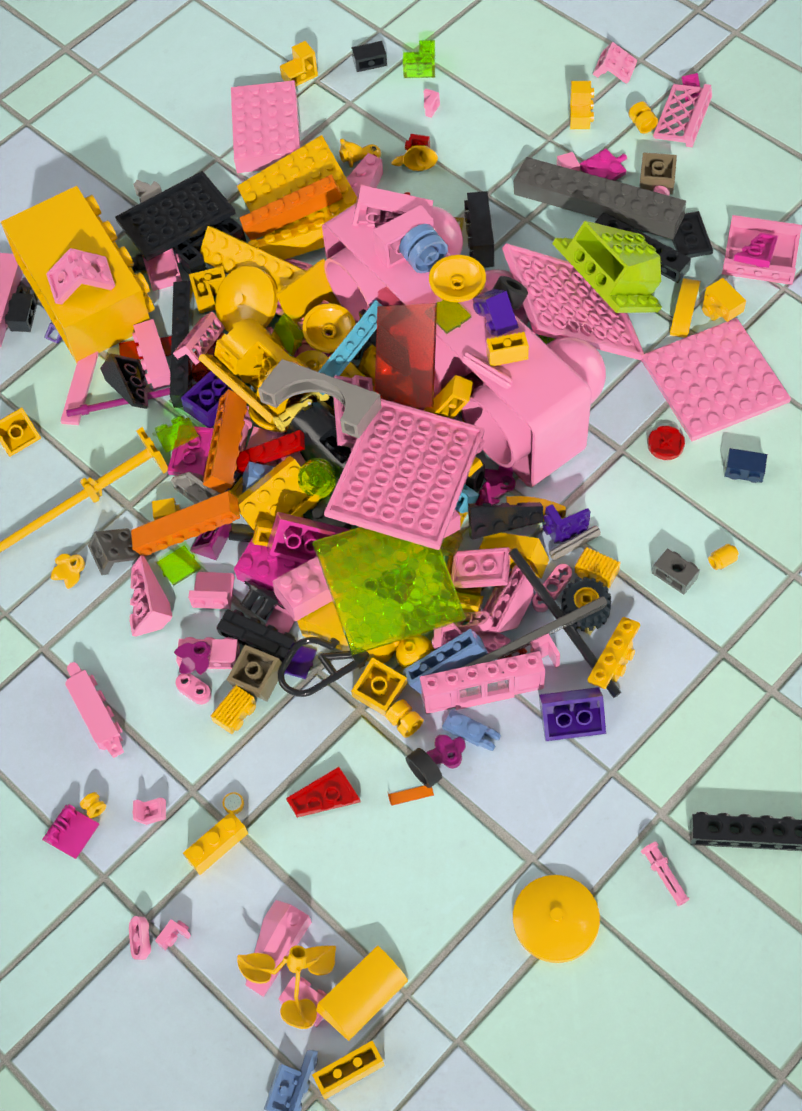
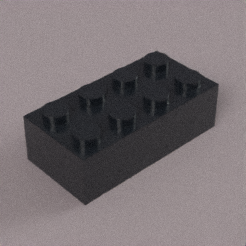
(479, 228)

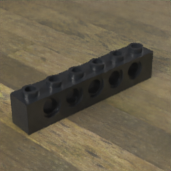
(673, 264)
(702, 836)

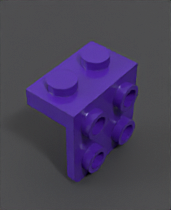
(563, 529)

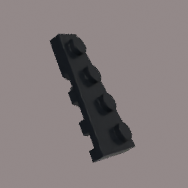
(494, 519)

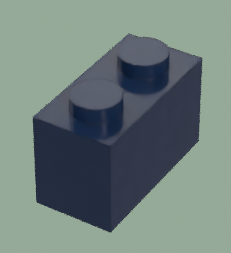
(745, 465)

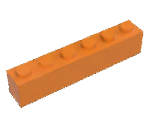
(291, 207)
(225, 442)
(185, 524)

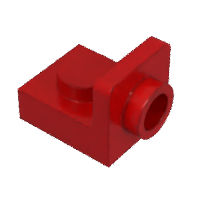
(416, 140)

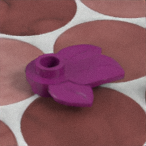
(502, 475)
(192, 659)
(447, 748)

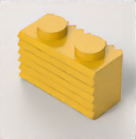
(507, 349)
(597, 566)
(234, 710)

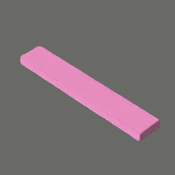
(79, 387)

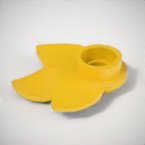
(66, 570)

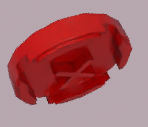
(666, 443)

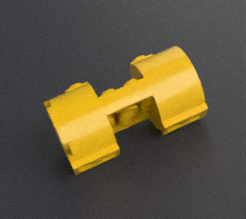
(253, 354)

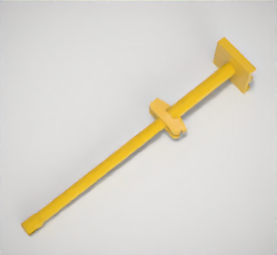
(92, 488)

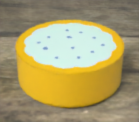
(233, 802)

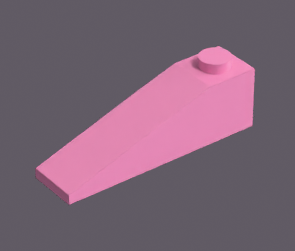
(149, 601)
(279, 932)

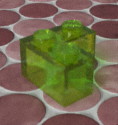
(421, 63)

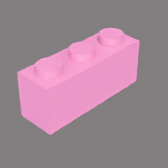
(223, 651)

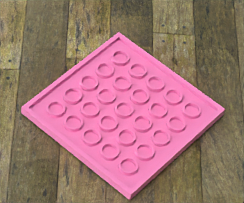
(715, 379)

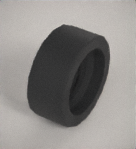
(424, 767)

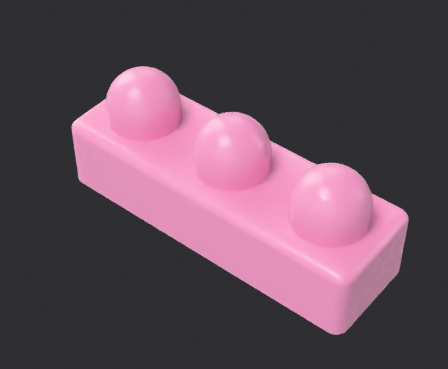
(547, 408)

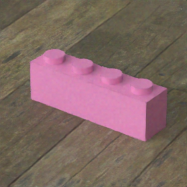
(153, 354)

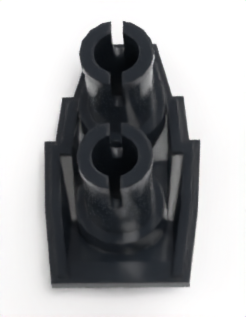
(269, 602)

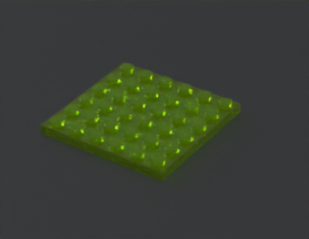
(386, 587)

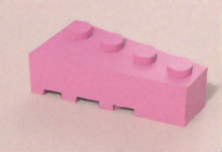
(366, 173)

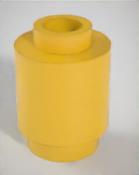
(723, 557)

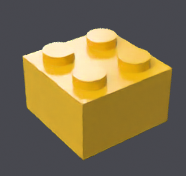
(379, 686)

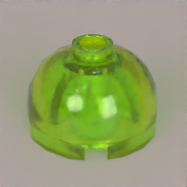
(317, 477)

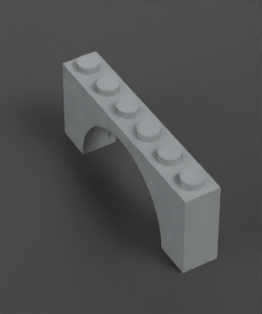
(292, 379)

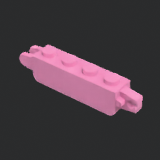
(93, 711)

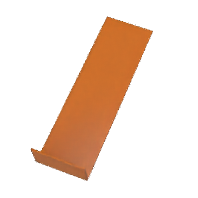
(410, 795)

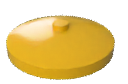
(246, 295)
(556, 918)

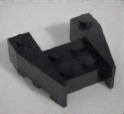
(189, 250)

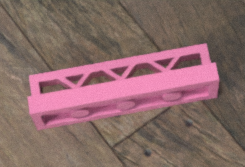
(198, 333)

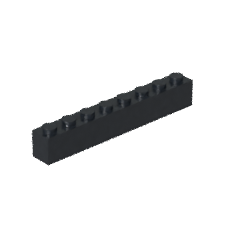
(181, 325)

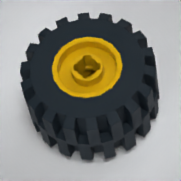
(582, 593)

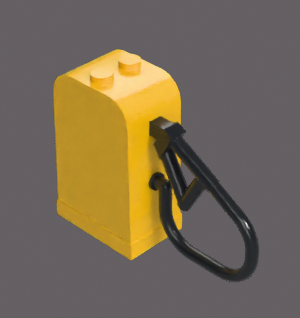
(325, 629)

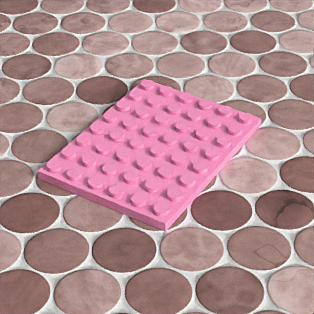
(567, 306)
(406, 474)

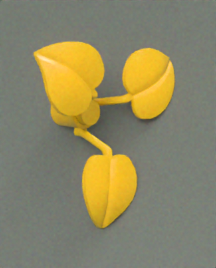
(318, 960)

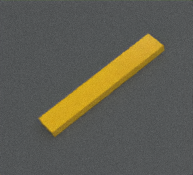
(238, 386)

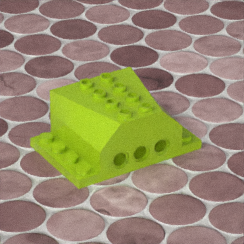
(615, 265)

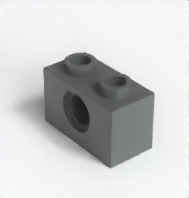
(680, 580)

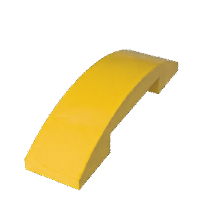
(684, 308)

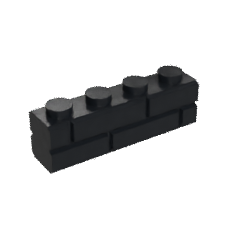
(254, 634)

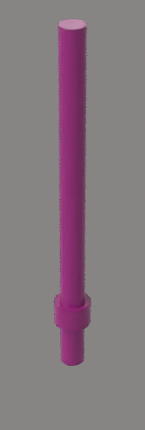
(85, 409)

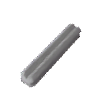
(574, 543)

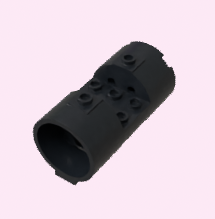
(321, 436)

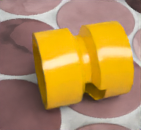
(643, 117)
(406, 720)

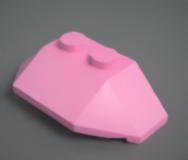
(509, 602)

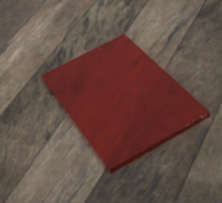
(406, 354)

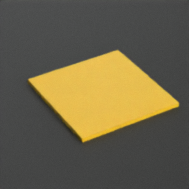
(306, 292)

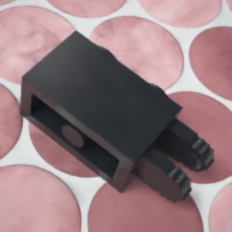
(21, 310)

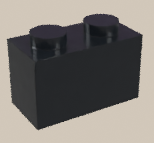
(369, 56)

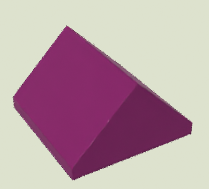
(211, 542)

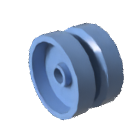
(423, 248)

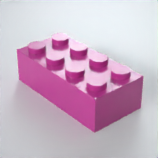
(294, 535)
(262, 568)

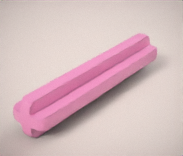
(487, 370)

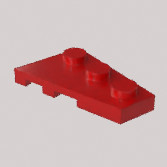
(323, 794)

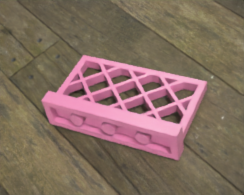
(695, 115)

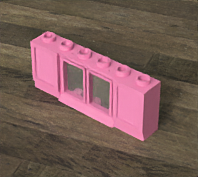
(482, 683)

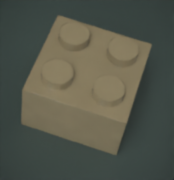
(658, 171)
(255, 672)

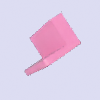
(546, 647)

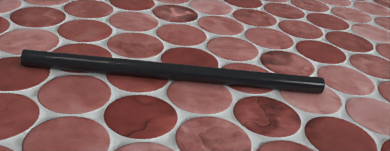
(557, 613)

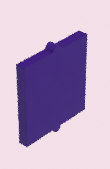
(301, 662)

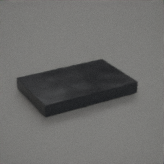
(692, 237)

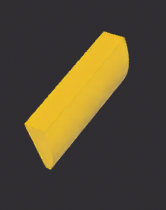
(362, 993)

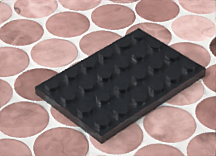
(175, 215)

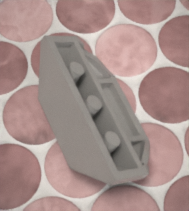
(192, 487)

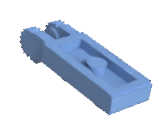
(470, 730)

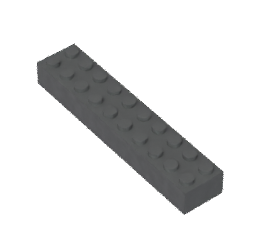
(595, 195)

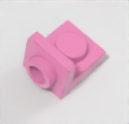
(431, 102)
(169, 933)

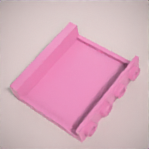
(784, 258)

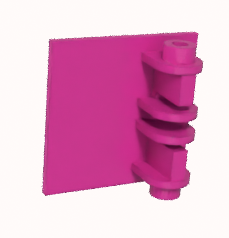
(70, 831)

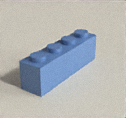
(450, 656)

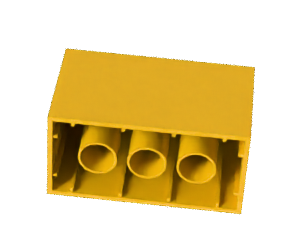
(91, 316)

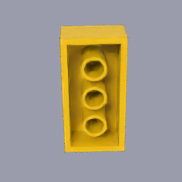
(272, 494)

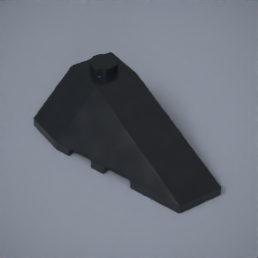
(127, 378)

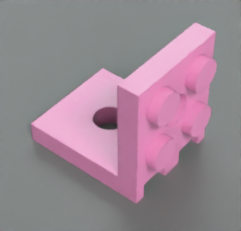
(76, 269)

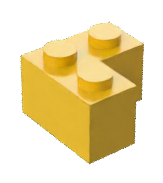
(303, 65)
(581, 105)
(205, 286)
(722, 301)

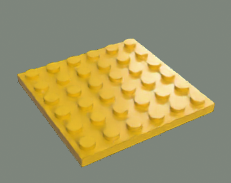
(294, 172)

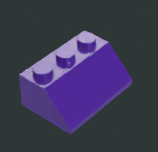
(572, 714)

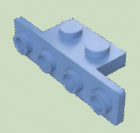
(291, 1085)

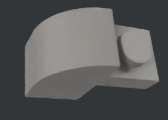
(145, 190)

